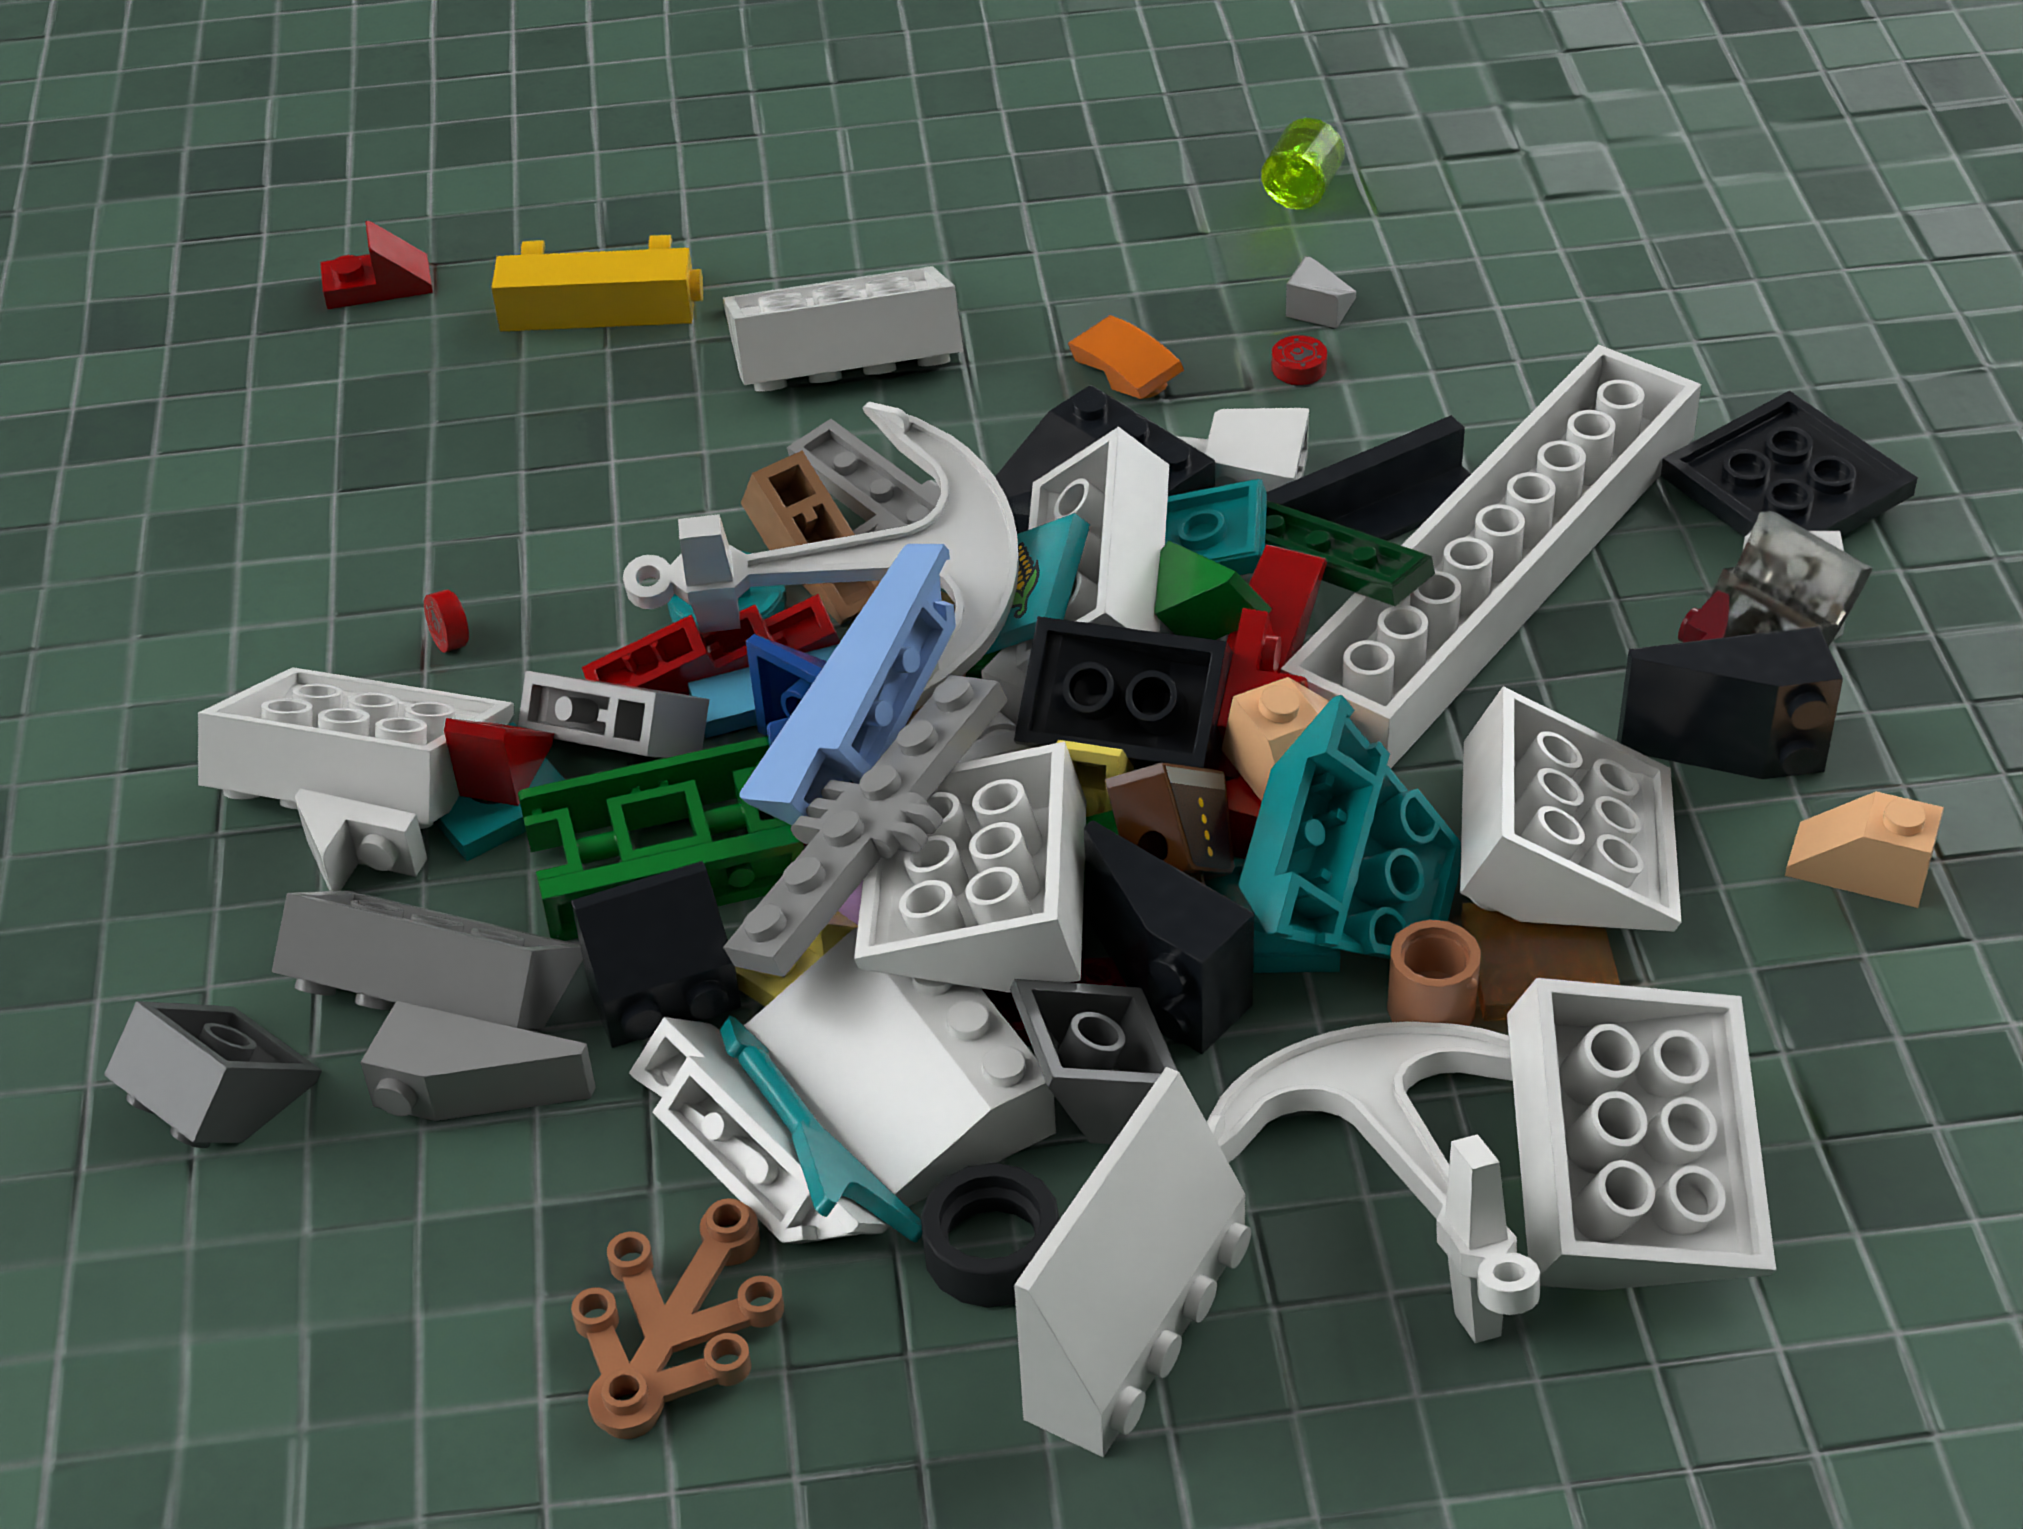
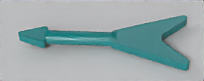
(825, 1162)

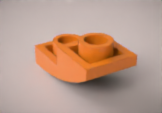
(1128, 356)

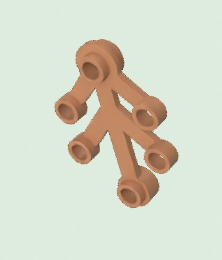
(675, 1324)

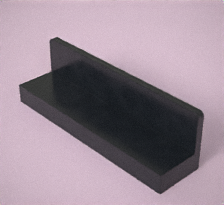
(1387, 486)

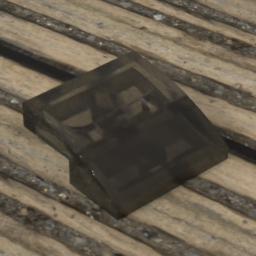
(1790, 581)

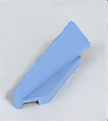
(862, 689)

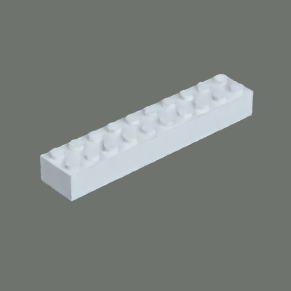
(1502, 546)

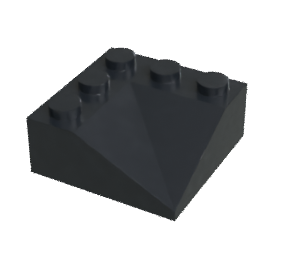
(1081, 423)

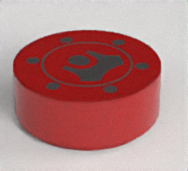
(1299, 360)
(446, 620)

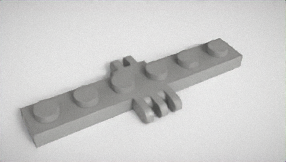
(865, 479)
(864, 823)

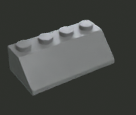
(421, 958)

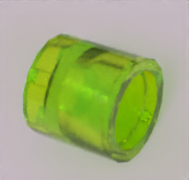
(1303, 163)

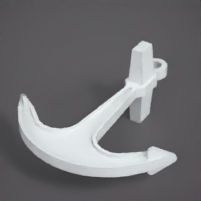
(968, 519)
(1365, 1080)

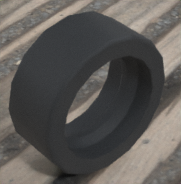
(980, 1191)

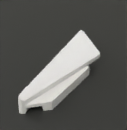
(737, 1133)

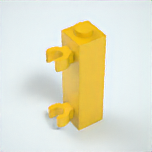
(595, 287)

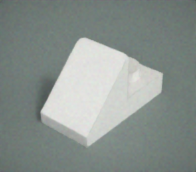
(356, 833)

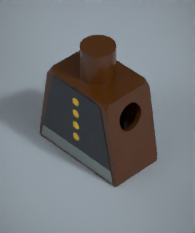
(1176, 816)

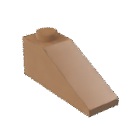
(796, 509)

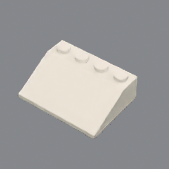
(843, 327)
(339, 740)
(1565, 823)
(993, 884)
(905, 1070)
(1637, 1136)
(1128, 1271)

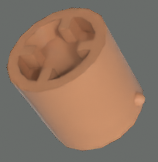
(1433, 974)

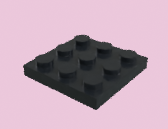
(1788, 463)

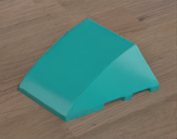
(1345, 845)

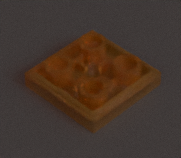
(1522, 951)

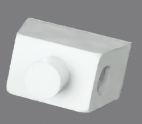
(1257, 445)

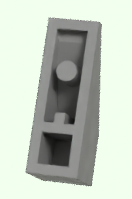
(613, 715)
(465, 1066)

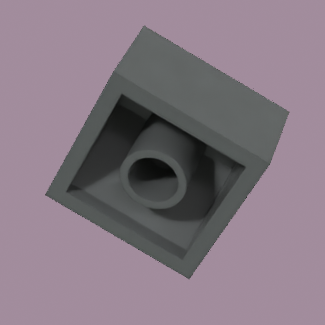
(1093, 1049)
(206, 1070)

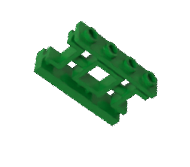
(647, 797)

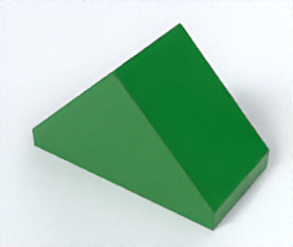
(1201, 595)

